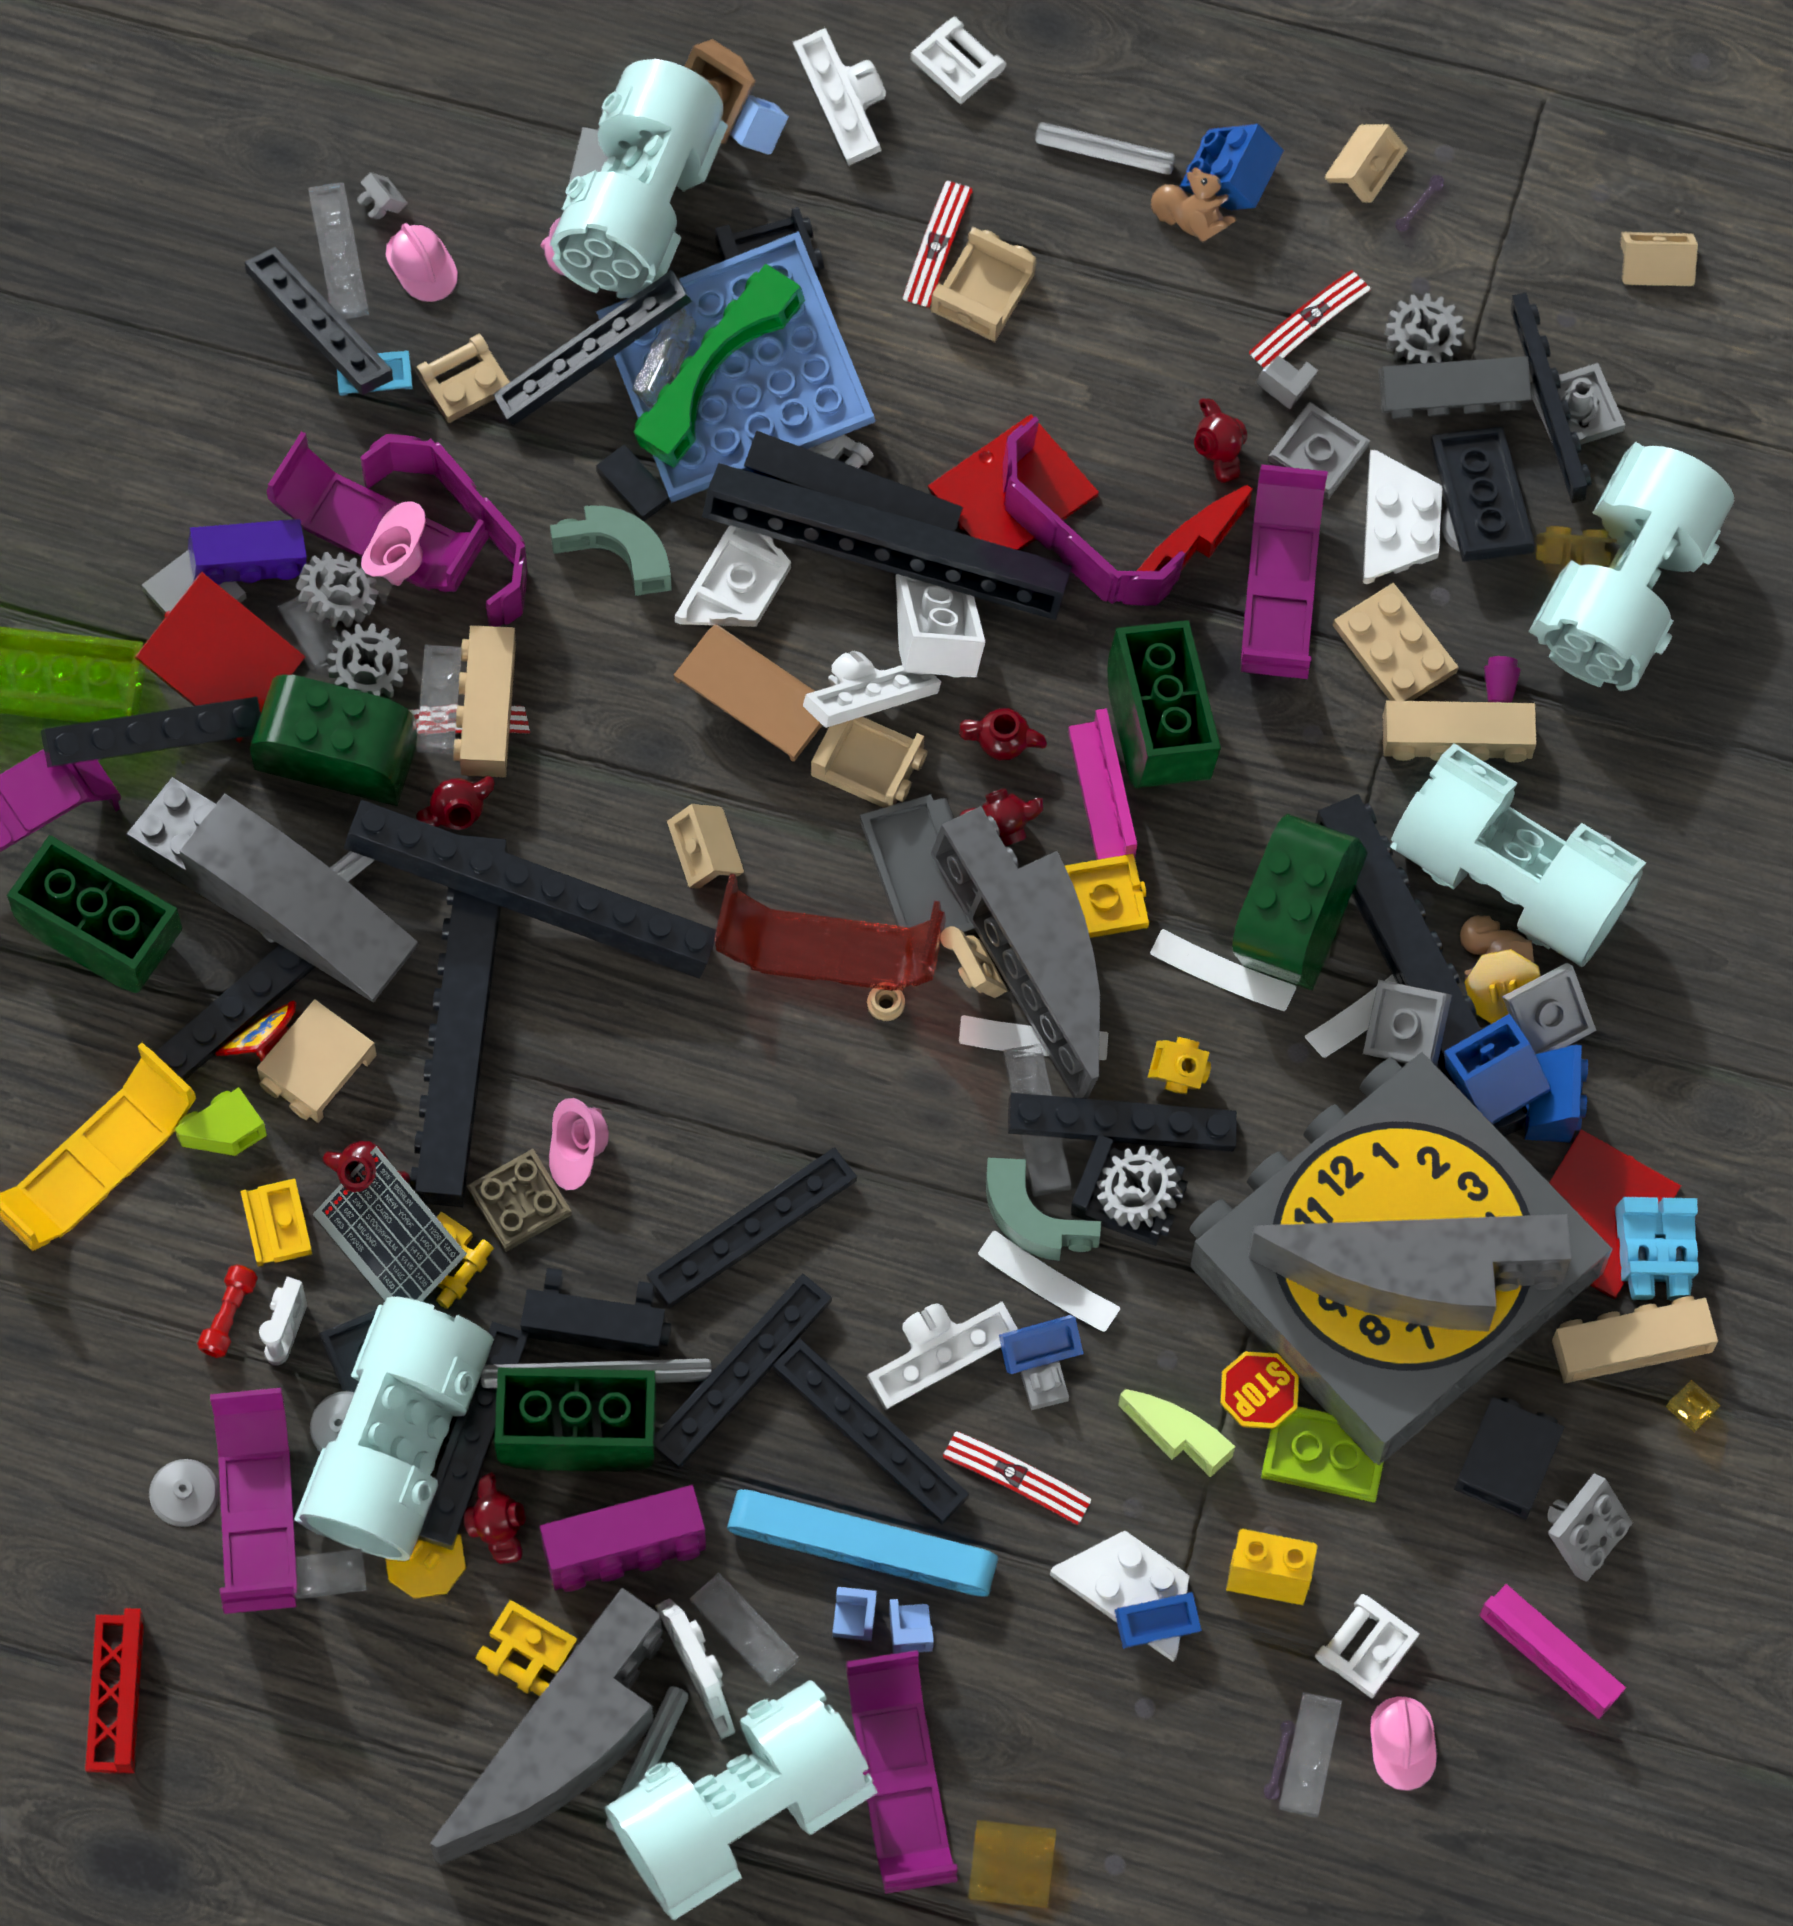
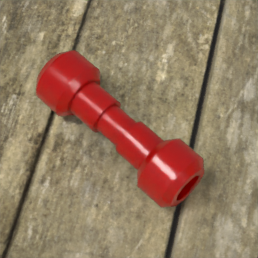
(239, 1282)

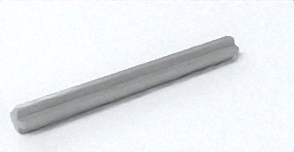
(666, 1370)

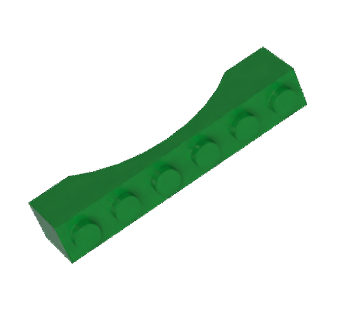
(762, 308)

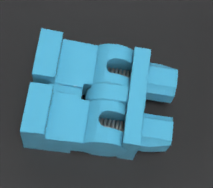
(1667, 1257)

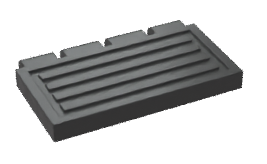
(901, 850)

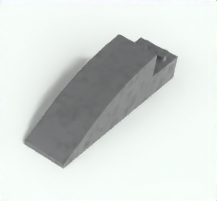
(271, 886)
(1034, 937)
(1419, 1269)
(568, 1736)

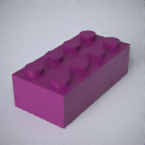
(623, 1538)

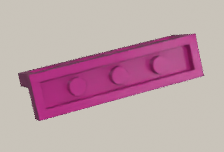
(1102, 787)
(1552, 1651)

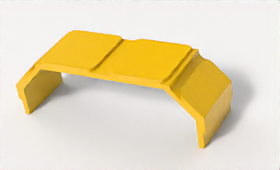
(98, 1154)

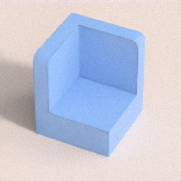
(759, 125)
(854, 1613)
(910, 1627)

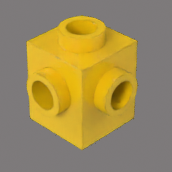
(1180, 1065)

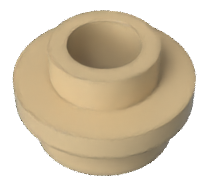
(883, 1014)

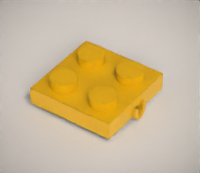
(1110, 895)

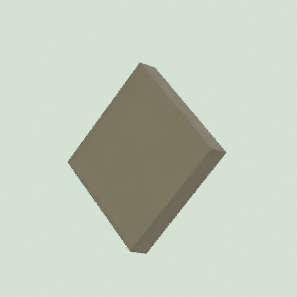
(519, 1200)

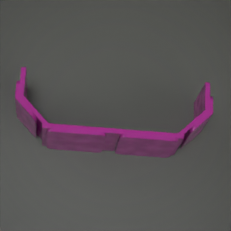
(427, 457)
(351, 513)
(1055, 534)
(1282, 571)
(38, 794)
(255, 1501)
(898, 1751)

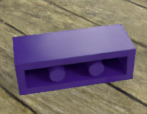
(248, 551)

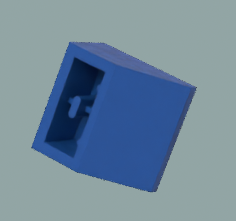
(1241, 160)
(1497, 1069)
(1561, 1110)

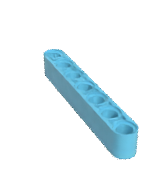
(862, 1543)

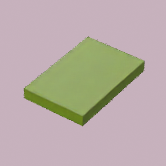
(1320, 1455)

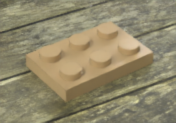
(1395, 645)

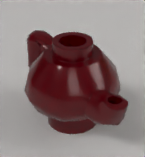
(1220, 440)
(1002, 734)
(456, 803)
(1010, 814)
(349, 1159)
(496, 1521)

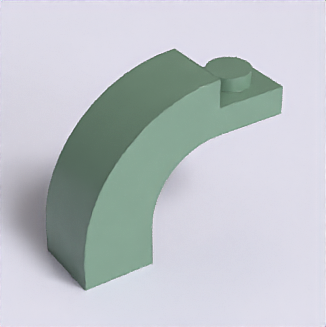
(623, 535)
(1025, 1223)

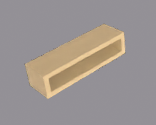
(486, 702)
(1478, 727)
(1634, 1339)

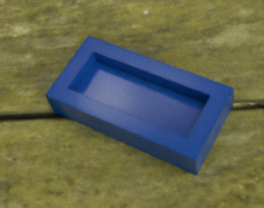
(1040, 1344)
(1157, 1620)

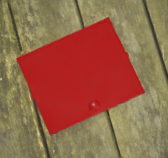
(979, 487)
(216, 648)
(1594, 1181)

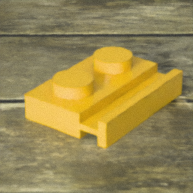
(276, 1222)

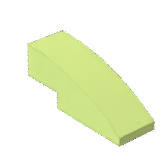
(1177, 1430)

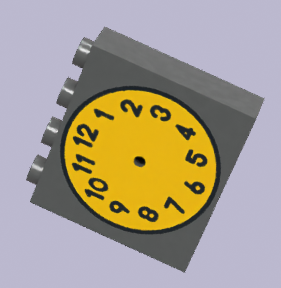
(1396, 1156)

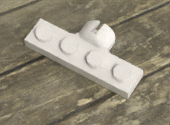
(843, 94)
(863, 690)
(938, 1350)

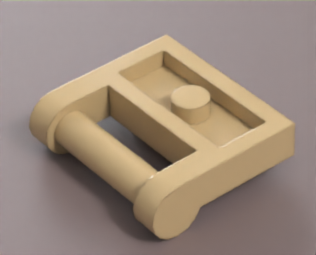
(467, 389)
(977, 966)

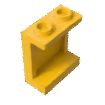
(1271, 1567)

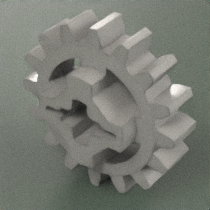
(1434, 321)
(337, 589)
(378, 652)
(1128, 1203)

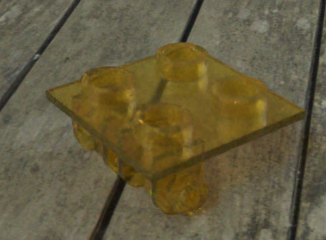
(1593, 540)
(1012, 1863)

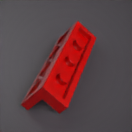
(128, 1692)

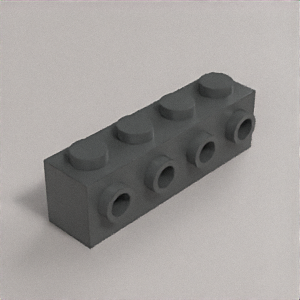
(1454, 385)

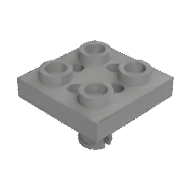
(1582, 391)
(1588, 1526)

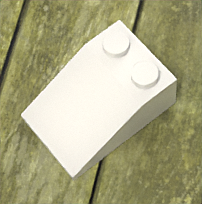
(937, 629)

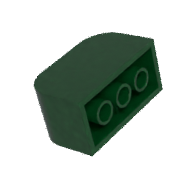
(1161, 705)
(335, 738)
(1297, 900)
(93, 915)
(575, 1419)

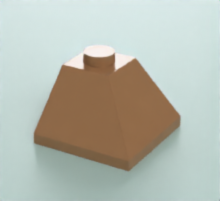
(726, 74)

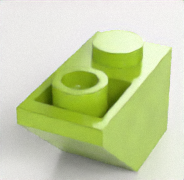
(223, 1127)

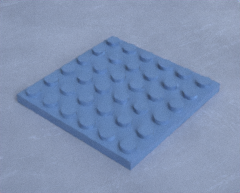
(781, 384)

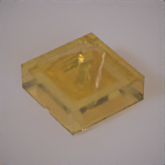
(1692, 1406)

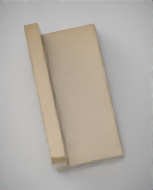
(1367, 160)
(1659, 259)
(704, 844)

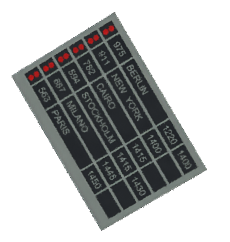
(390, 1233)

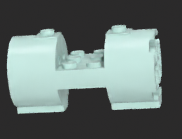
(658, 135)
(1665, 516)
(1467, 826)
(376, 1477)
(683, 1830)

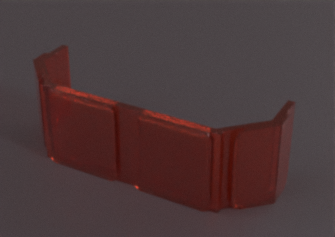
(827, 946)

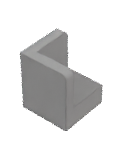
(1285, 381)

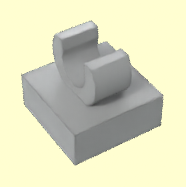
(383, 193)
(1045, 1385)

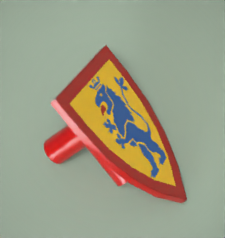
(262, 1034)

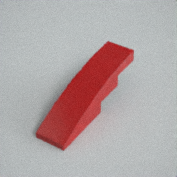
(1202, 531)

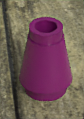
(1501, 678)

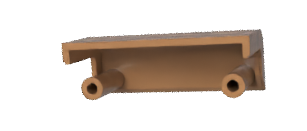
(750, 690)

